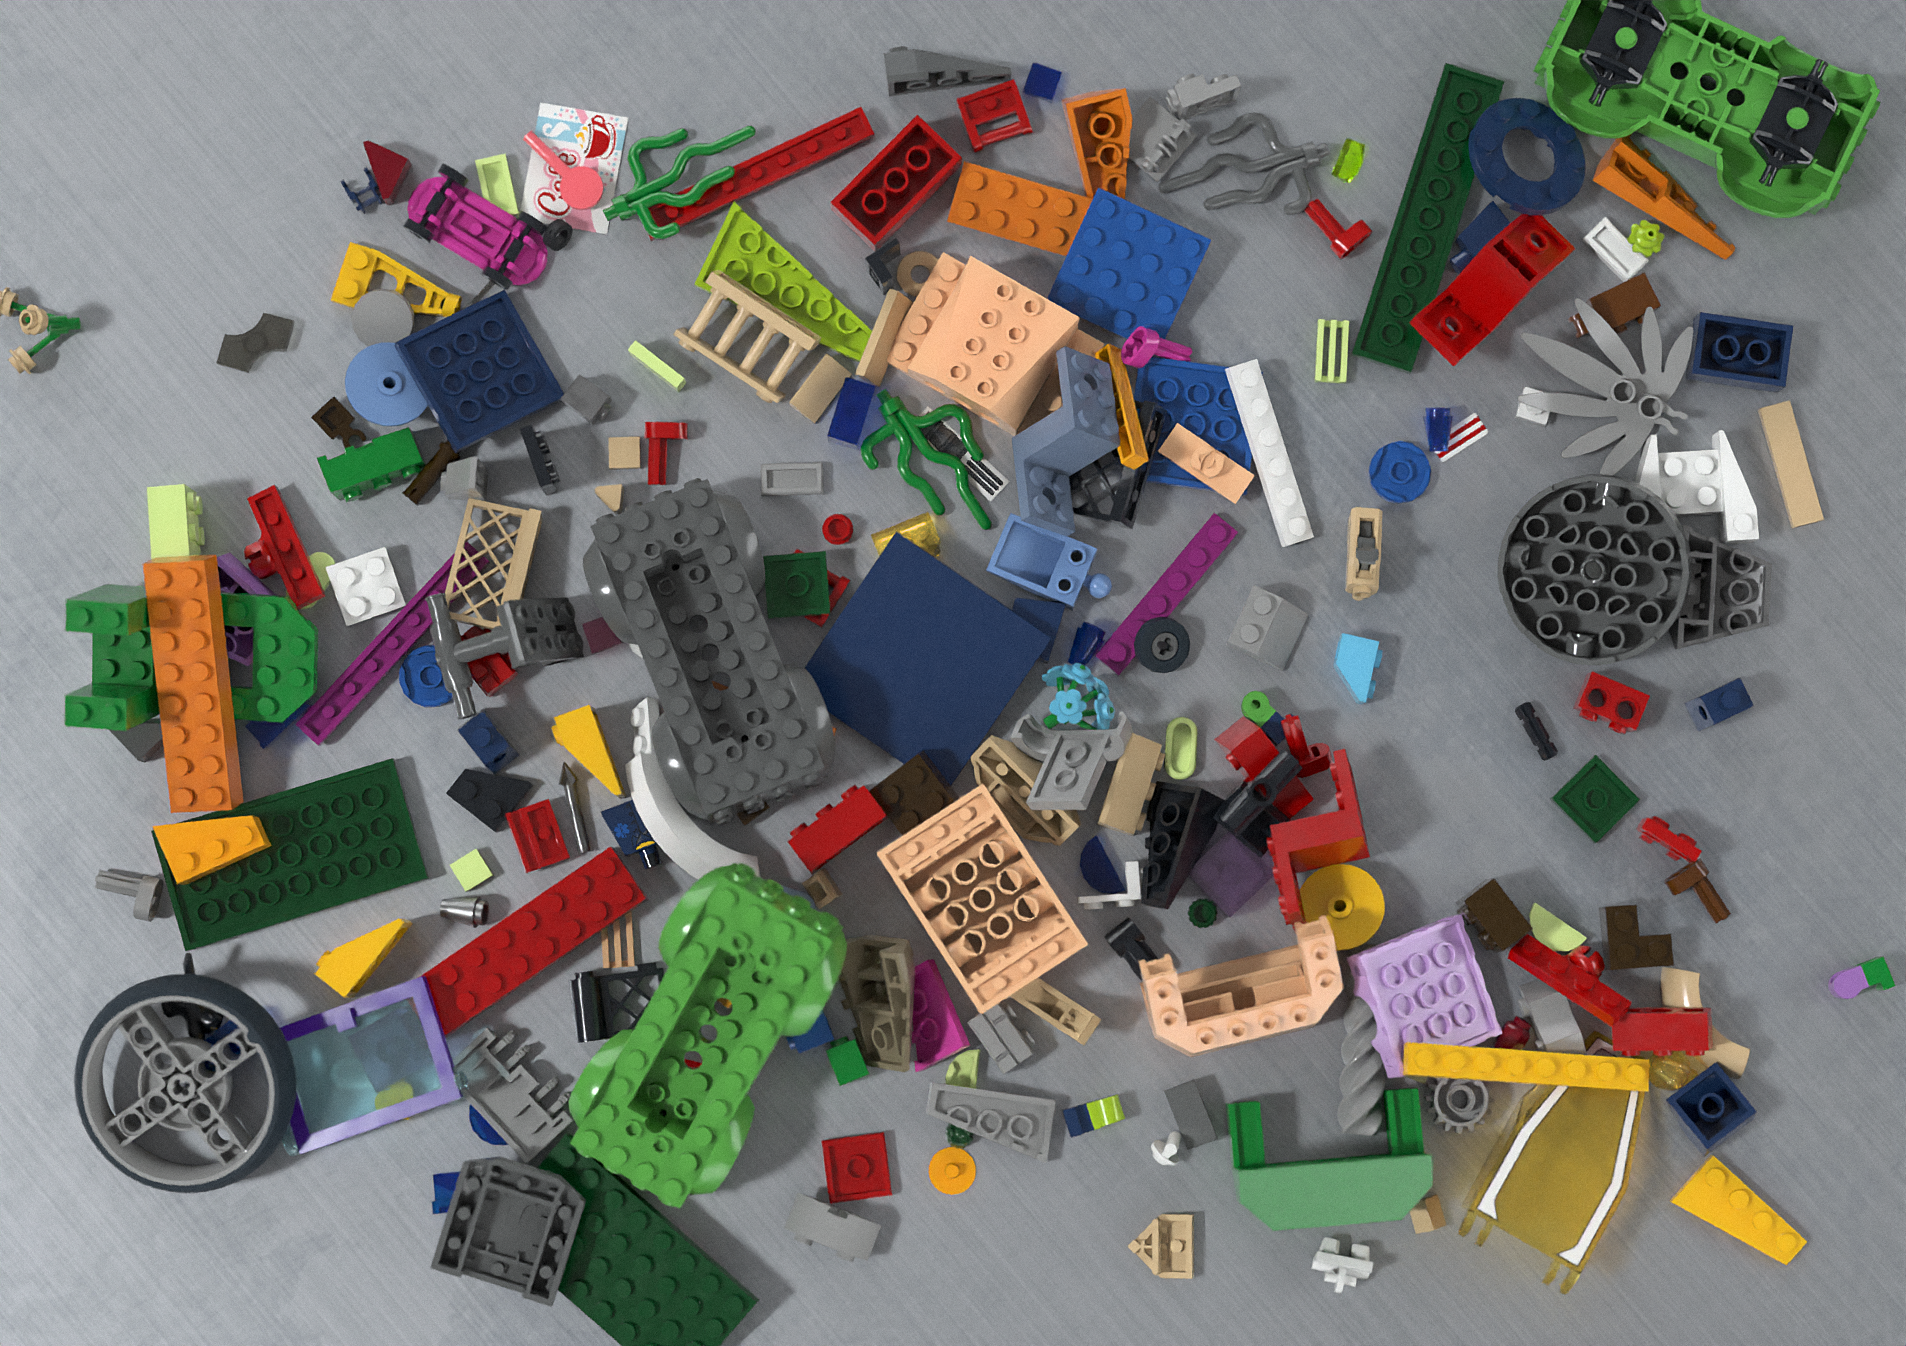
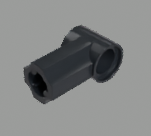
(1130, 945)

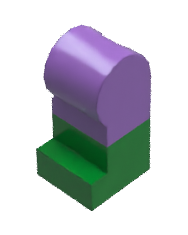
(1849, 982)

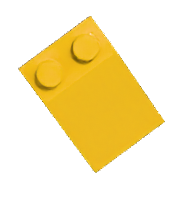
(585, 740)
(354, 962)

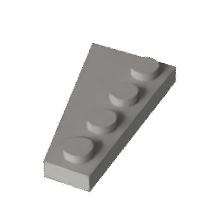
(1002, 1117)

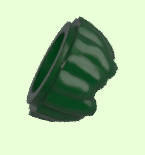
(1202, 913)
(958, 1137)

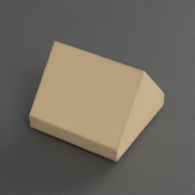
(612, 496)
(822, 888)
(1427, 1215)

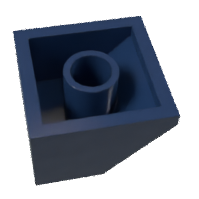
(1710, 1109)

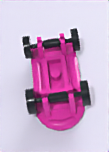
(477, 230)

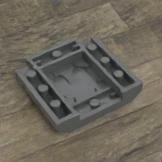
(510, 1227)

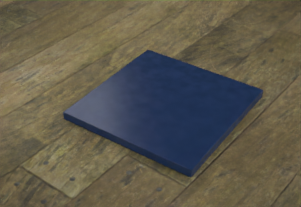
(923, 659)

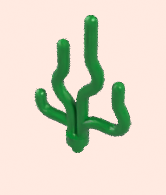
(645, 195)
(902, 424)

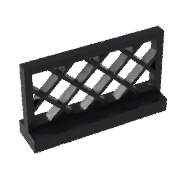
(1132, 482)

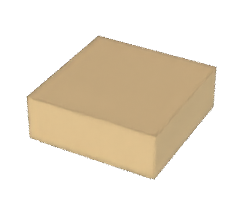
(624, 453)

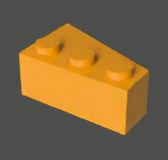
(209, 845)

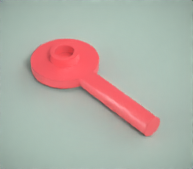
(579, 186)

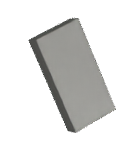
(792, 479)

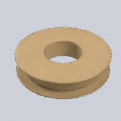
(906, 266)

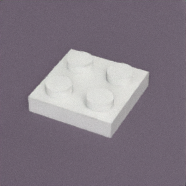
(365, 586)

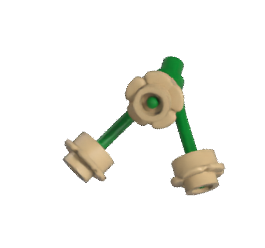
(33, 321)

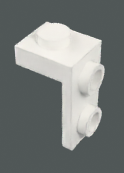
(1134, 881)

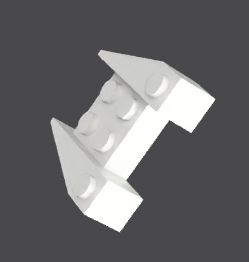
(1702, 485)

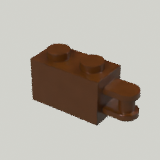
(1620, 305)

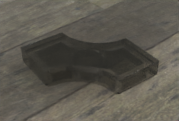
(268, 335)

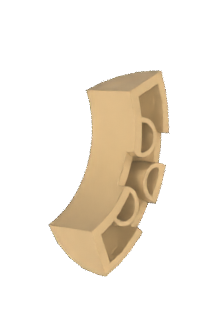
(1681, 989)

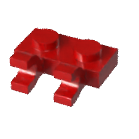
(1678, 845)

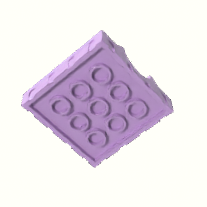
(1424, 991)

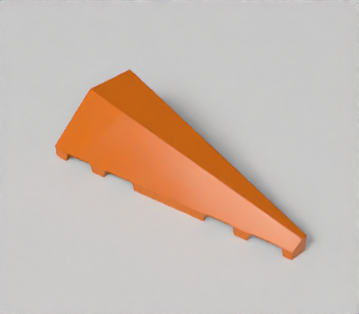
(1637, 180)

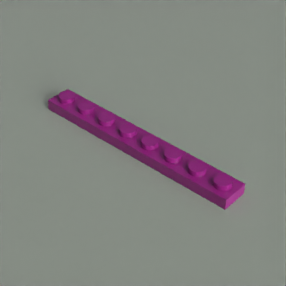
(382, 653)

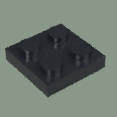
(544, 470)

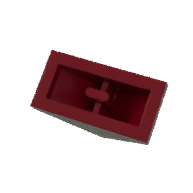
(389, 170)

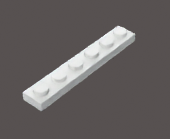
(1269, 453)

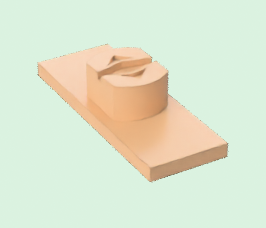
(1206, 463)

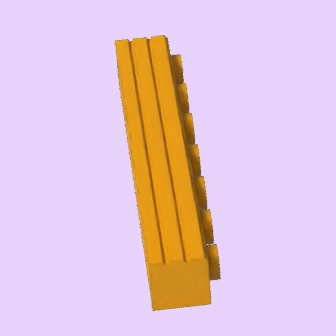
(1132, 445)

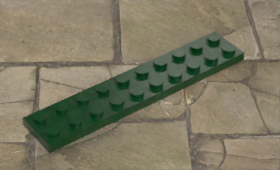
(1425, 220)

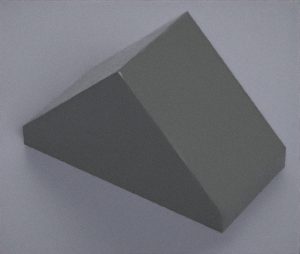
(141, 740)

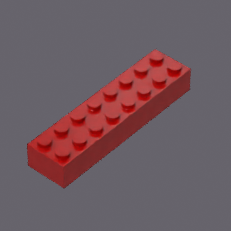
(532, 939)

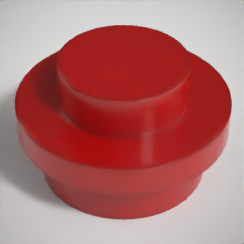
(837, 529)

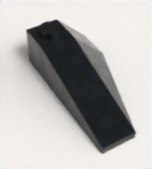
(1179, 832)

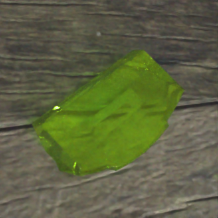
(1349, 160)

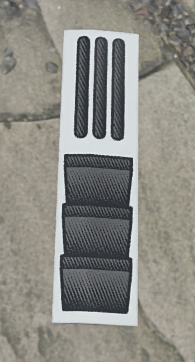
(980, 473)

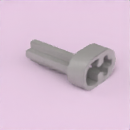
(146, 890)

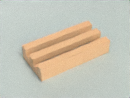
(617, 944)

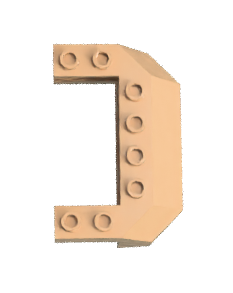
(1244, 996)

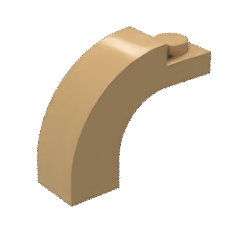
(1057, 1010)

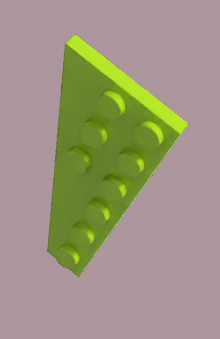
(773, 274)

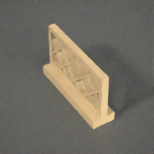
(519, 564)

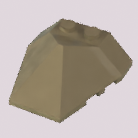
(880, 993)

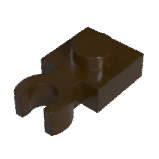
(336, 420)

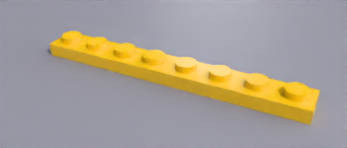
(1526, 1067)

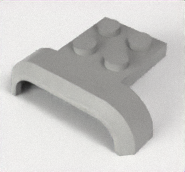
(1070, 760)

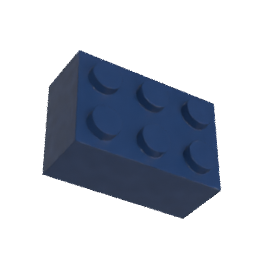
(1739, 352)

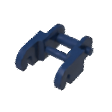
(354, 196)

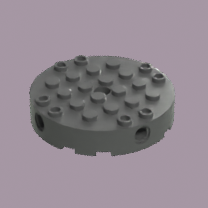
(1641, 561)

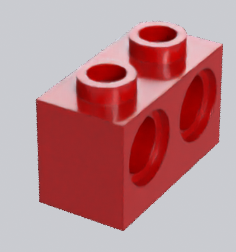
(1613, 694)

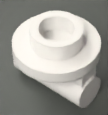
(1166, 1152)

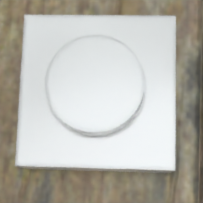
(1530, 413)

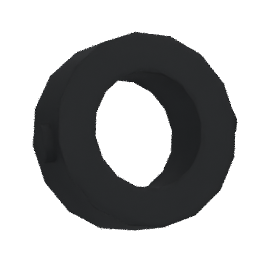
(565, 233)

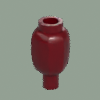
(1514, 1035)

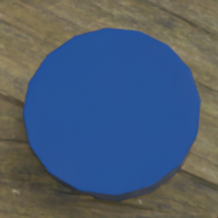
(1399, 472)
(422, 678)

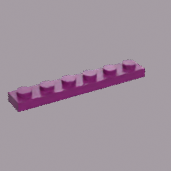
(1168, 590)

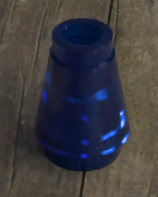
(1438, 428)
(1086, 643)

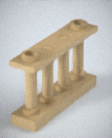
(774, 322)

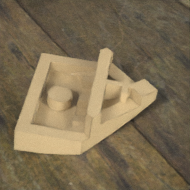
(1168, 1246)

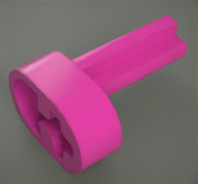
(1145, 343)

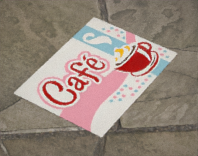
(578, 140)

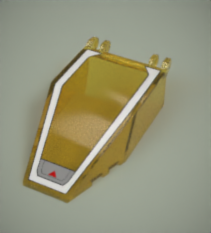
(1559, 1169)

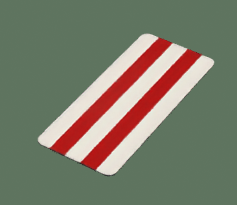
(1463, 435)

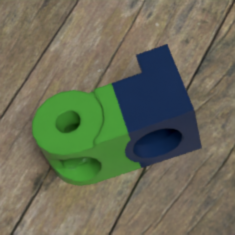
(1258, 710)

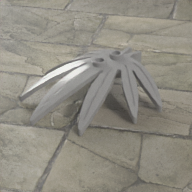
(1631, 396)

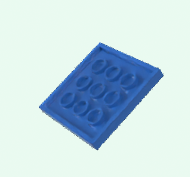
(1128, 267)
(1201, 402)

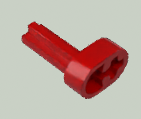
(1342, 240)
(658, 434)
(1312, 758)

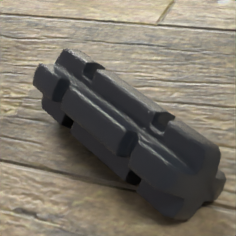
(1536, 731)

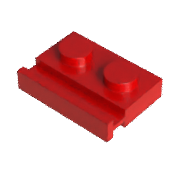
(537, 836)

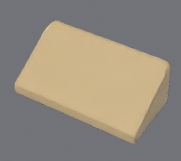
(820, 388)

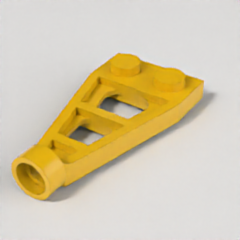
(358, 272)

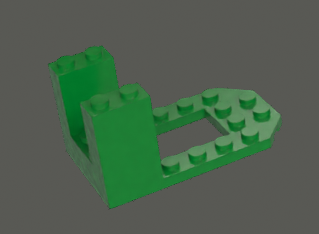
(123, 661)

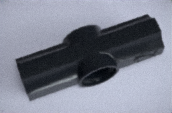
(1273, 779)

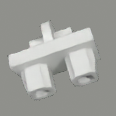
(1339, 1268)

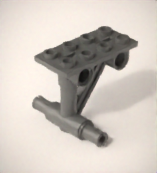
(528, 631)

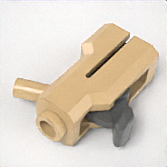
(1363, 552)

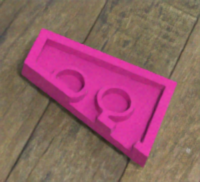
(935, 1020)

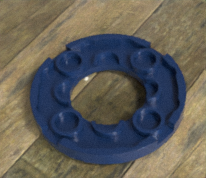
(1500, 180)

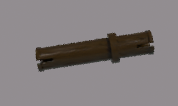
(431, 472)

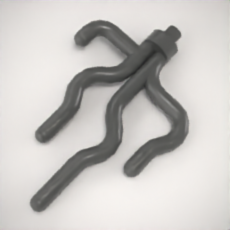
(1290, 161)

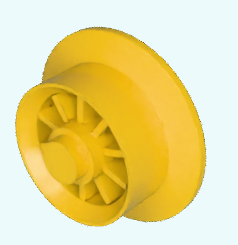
(1347, 900)

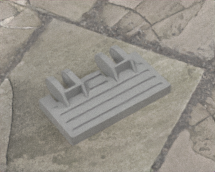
(506, 1097)

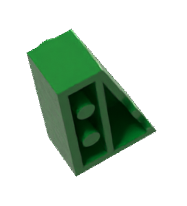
(372, 465)

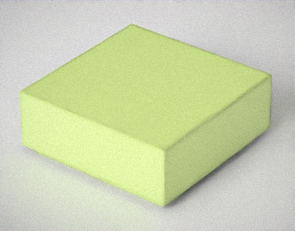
(471, 870)

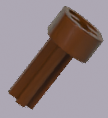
(1695, 876)

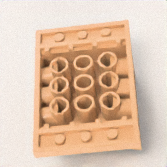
(987, 343)
(982, 898)

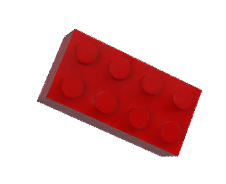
(896, 183)

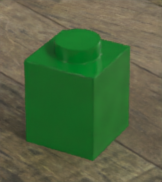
(846, 1060)

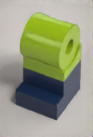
(1093, 1115)

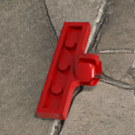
(281, 549)
(1572, 976)

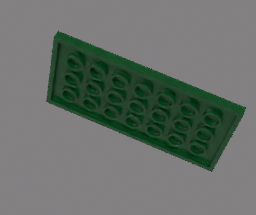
(327, 849)
(638, 1269)

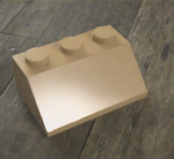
(1131, 786)

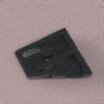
(488, 795)

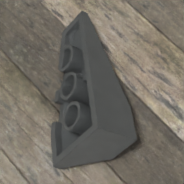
(926, 71)

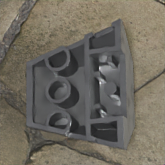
(1725, 593)

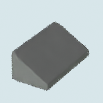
(1190, 1114)

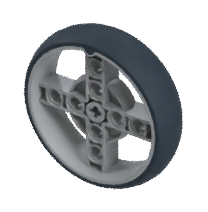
(116, 1134)

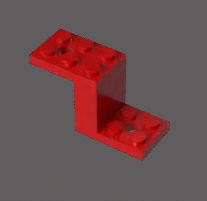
(1492, 286)
(1318, 841)

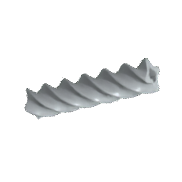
(1362, 1078)

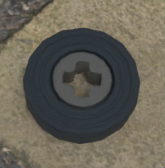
(1159, 630)

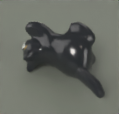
(198, 1018)

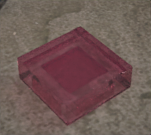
(600, 635)

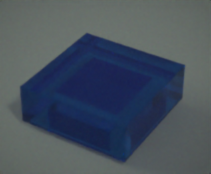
(1042, 82)

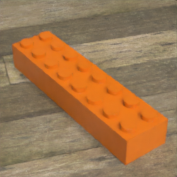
(193, 683)

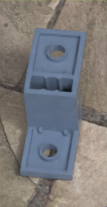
(1065, 441)

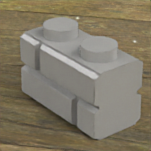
(1002, 1037)

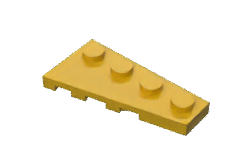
(1730, 1205)

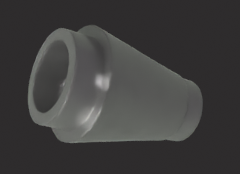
(468, 911)

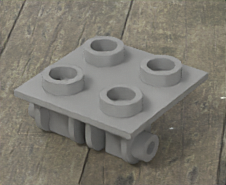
(1157, 139)

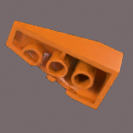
(1100, 138)

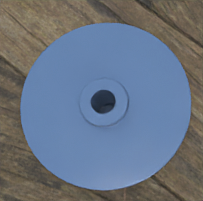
(383, 387)

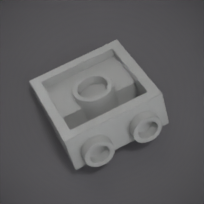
(1193, 95)

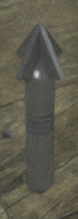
(568, 781)

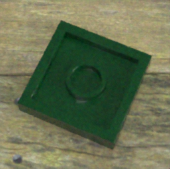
(796, 585)
(1594, 799)

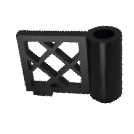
(592, 1001)

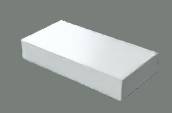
(1614, 250)

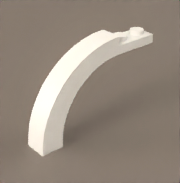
(661, 811)

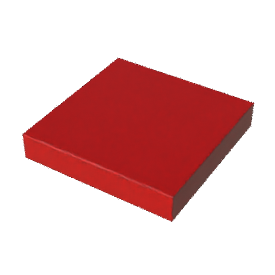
(856, 1167)

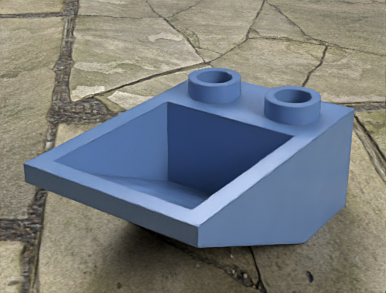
(1042, 559)

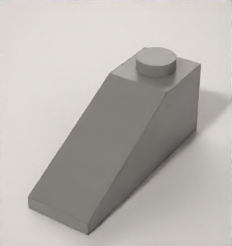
(465, 480)

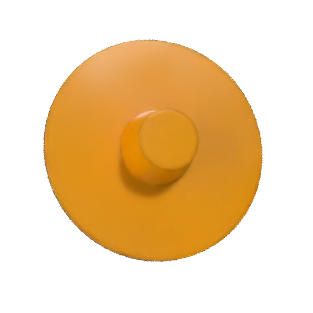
(952, 1170)

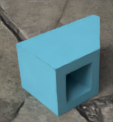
(1355, 664)

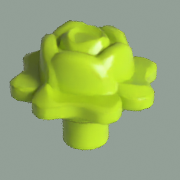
(1645, 238)

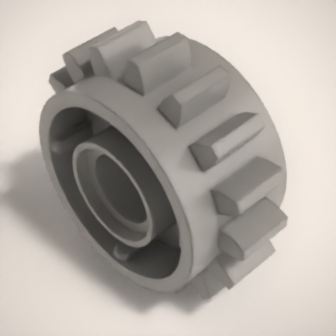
(1459, 1117)

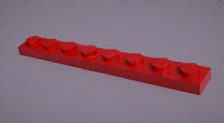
(771, 167)

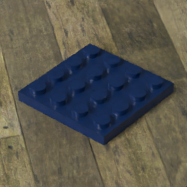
(479, 371)

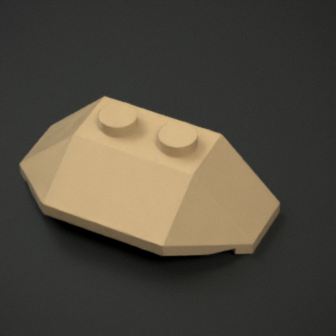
(1009, 779)

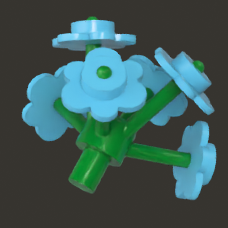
(1070, 706)

